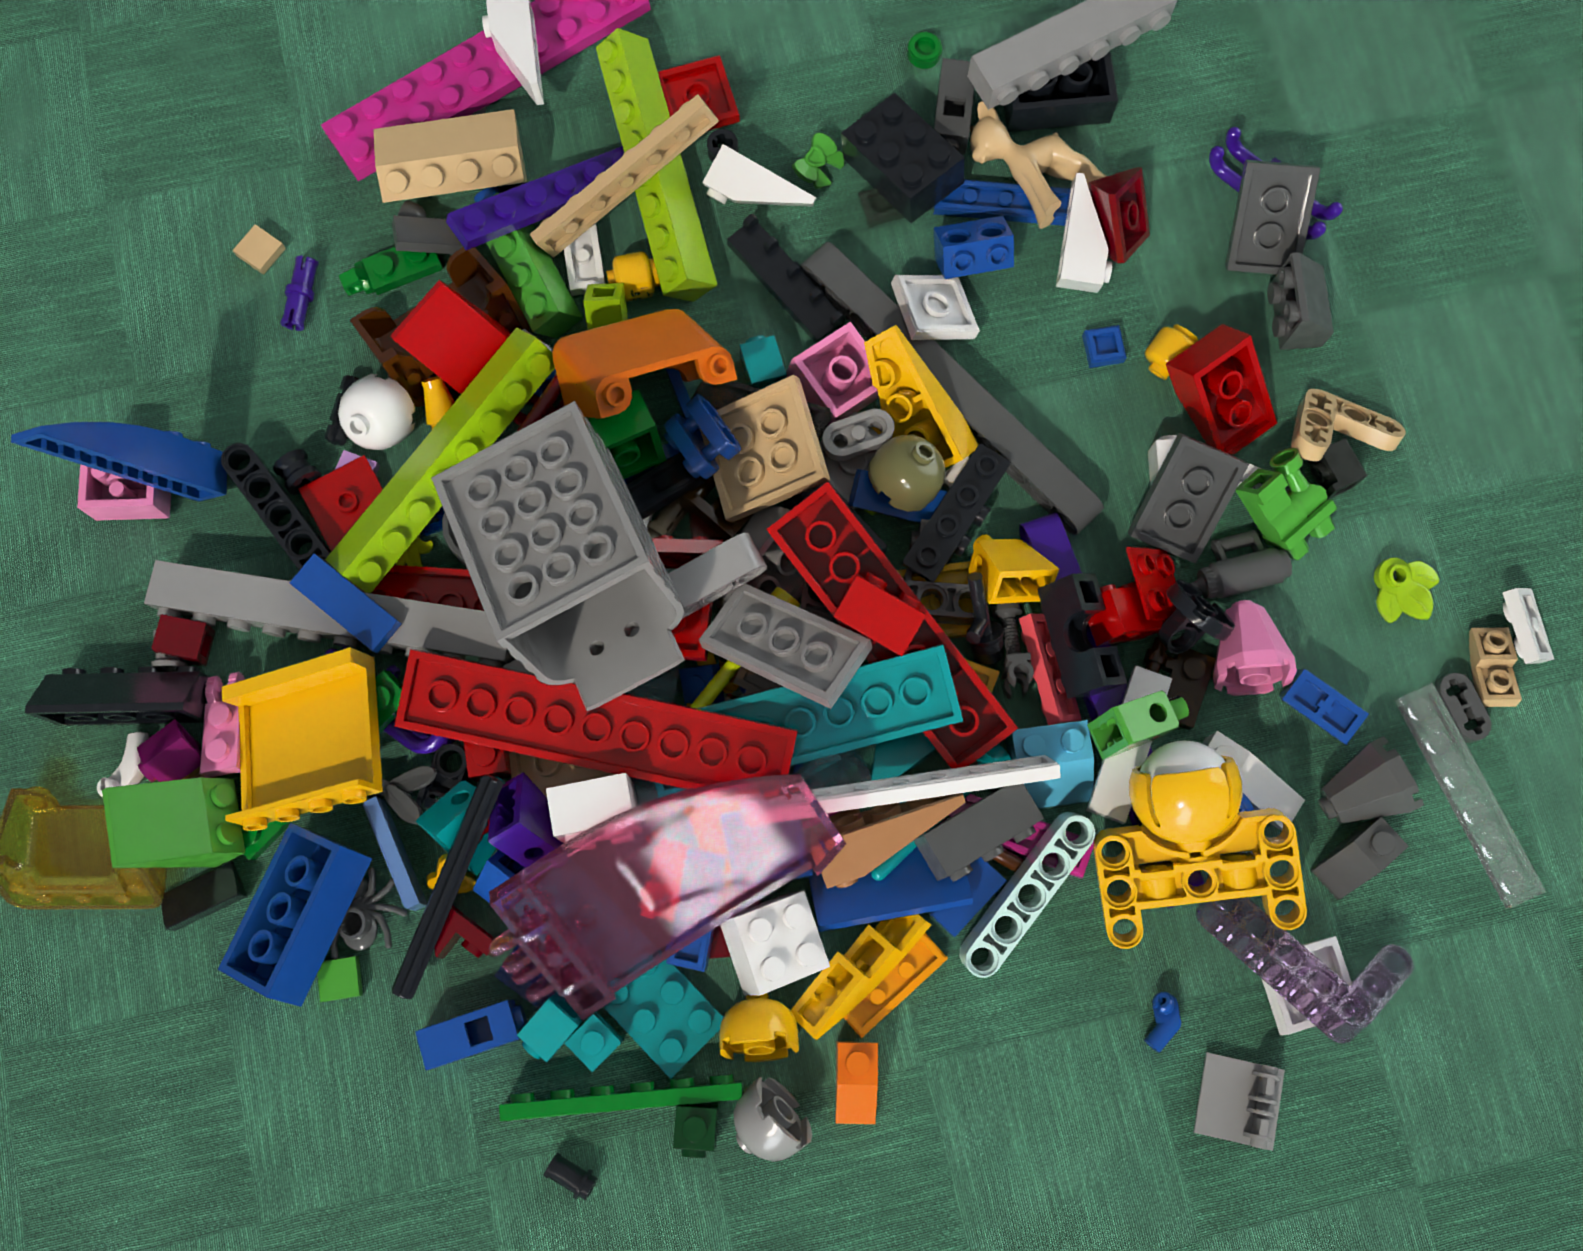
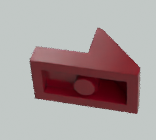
(457, 926)

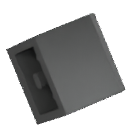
(1300, 304)

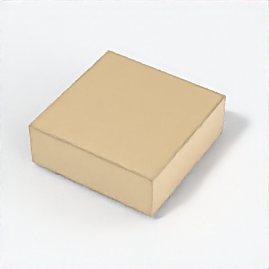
(259, 249)

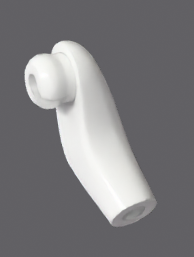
(128, 770)

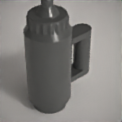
(1242, 572)

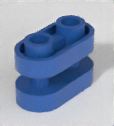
(683, 436)

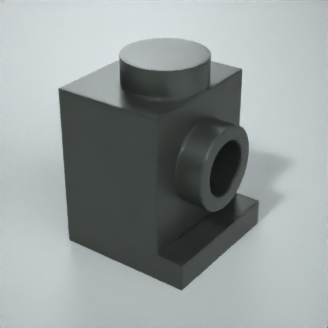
(1338, 469)

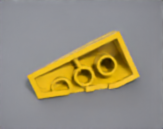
(915, 397)

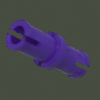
(299, 293)

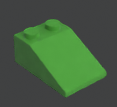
(173, 823)

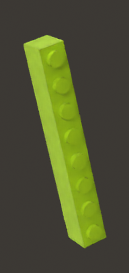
(666, 197)
(464, 430)

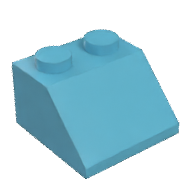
(1068, 746)

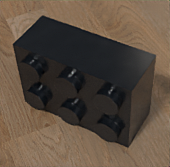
(1070, 100)
(903, 157)

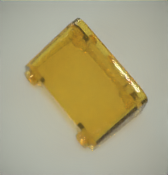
(63, 858)

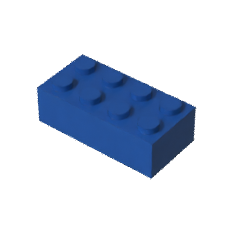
(294, 915)

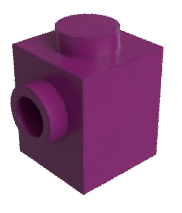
(169, 754)

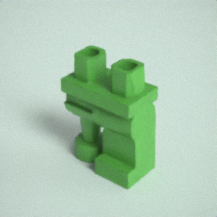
(1290, 515)

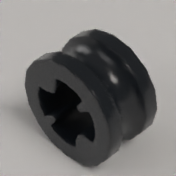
(721, 136)

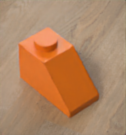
(856, 1082)

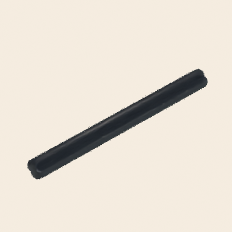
(447, 887)

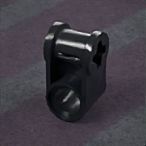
(444, 779)

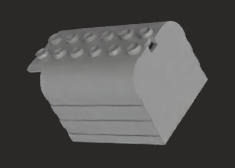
(563, 558)

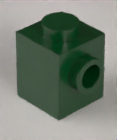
(695, 1129)

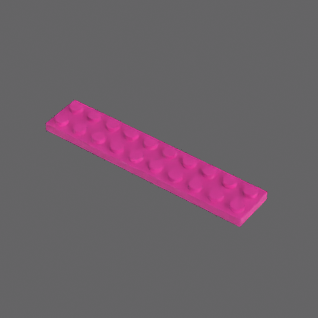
(472, 76)

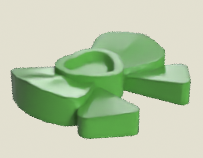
(821, 151)

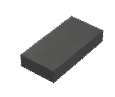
(424, 235)

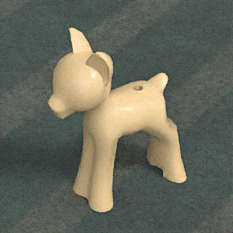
(1029, 161)

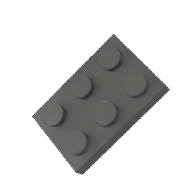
(1271, 215)
(1187, 498)

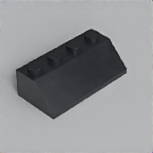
(120, 697)

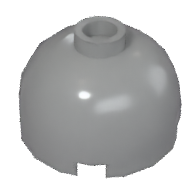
(768, 1122)

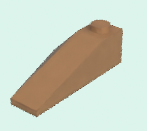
(881, 833)

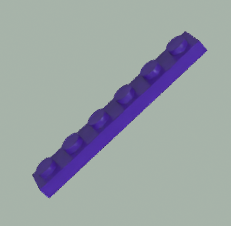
(526, 203)

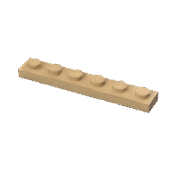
(624, 176)

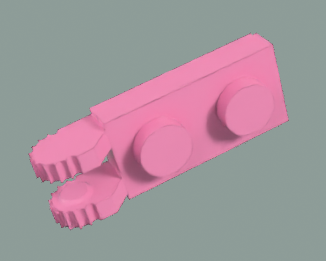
(220, 731)

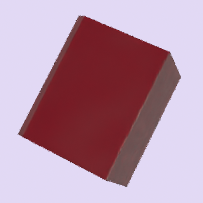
(1121, 212)

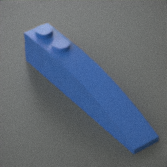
(135, 453)

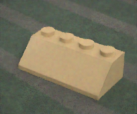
(448, 156)

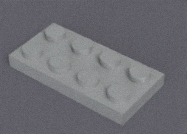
(786, 644)

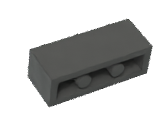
(979, 832)

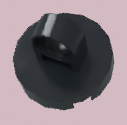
(1194, 616)

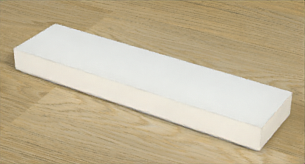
(1111, 789)

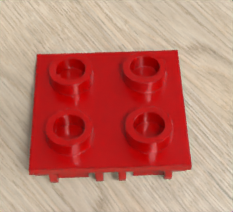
(1153, 576)

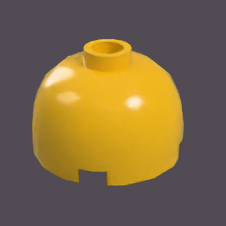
(758, 1029)

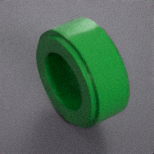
(924, 50)

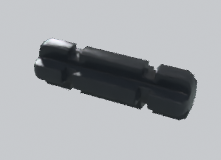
(334, 433)

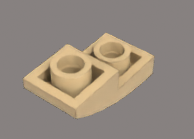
(1492, 666)

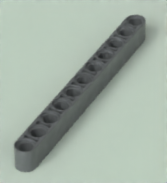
(992, 425)

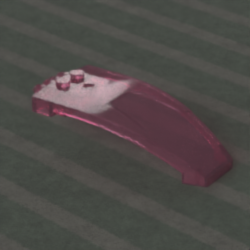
(655, 883)

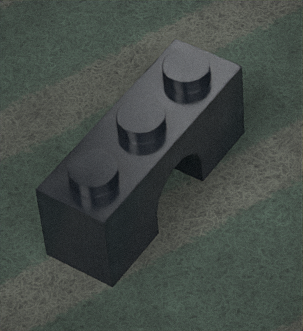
(1067, 610)

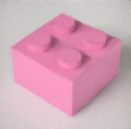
(836, 373)

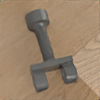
(1016, 663)

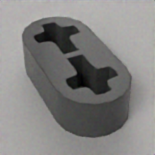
(1464, 706)

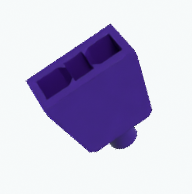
(522, 822)

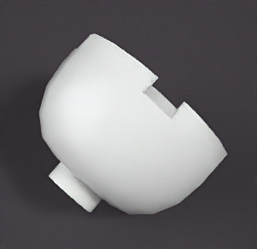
(376, 412)

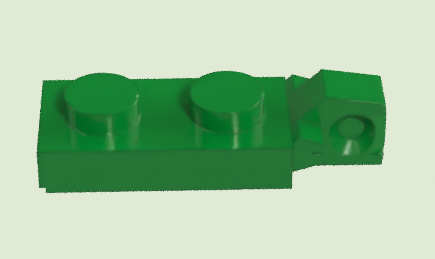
(388, 271)

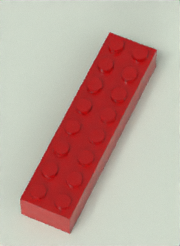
(828, 552)

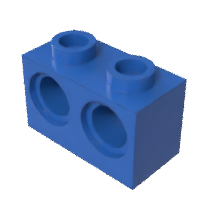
(974, 247)

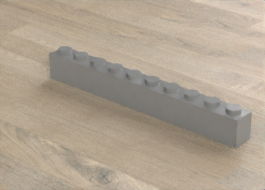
(280, 608)

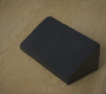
(202, 897)

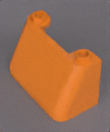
(598, 362)

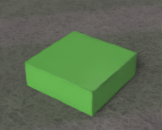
(340, 979)

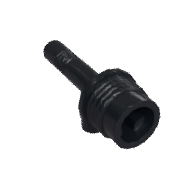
(984, 635)

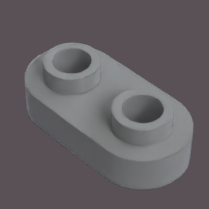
(856, 434)

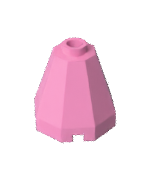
(1252, 654)

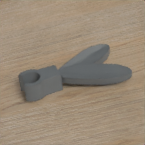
(397, 792)

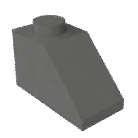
(1359, 857)

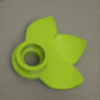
(1409, 591)

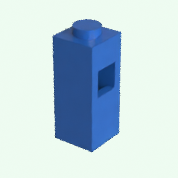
(470, 1034)

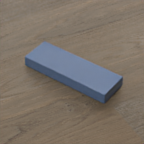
(394, 854)

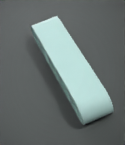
(1045, 887)

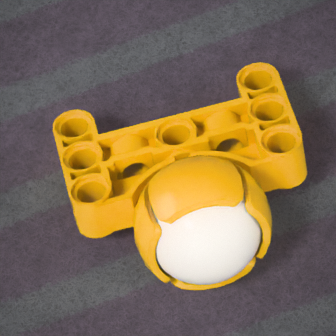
(1189, 817)

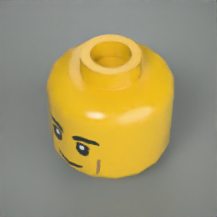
(636, 273)

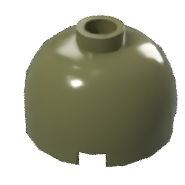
(907, 472)

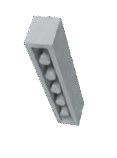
(1062, 45)

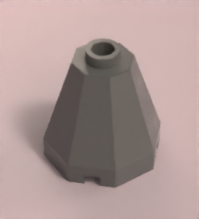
(1370, 786)

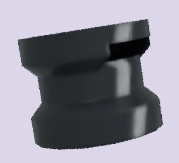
(296, 470)

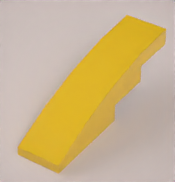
(856, 972)

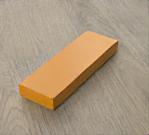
(896, 986)

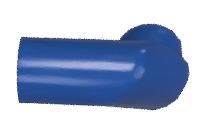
(1167, 1021)

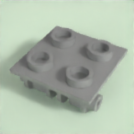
(1239, 1101)

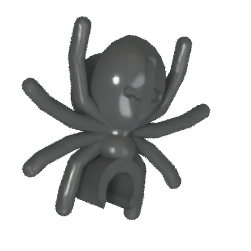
(359, 924)

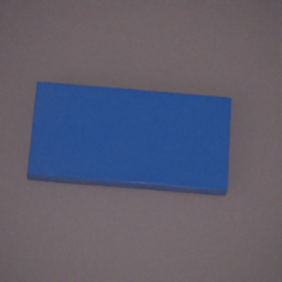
(902, 893)

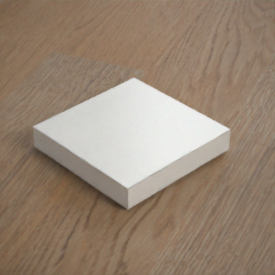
(934, 307)

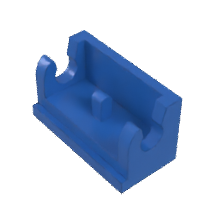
(1323, 706)

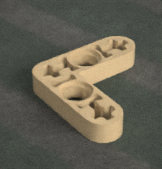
(1324, 412)

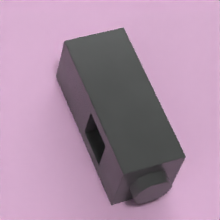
(954, 103)

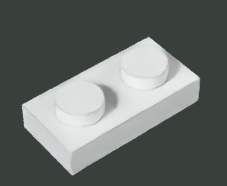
(584, 262)
(1531, 639)

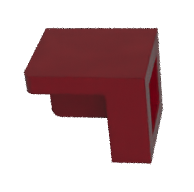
(184, 639)

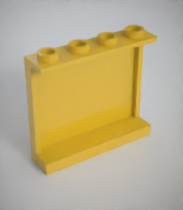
(307, 738)

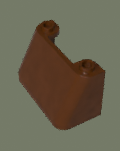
(470, 278)

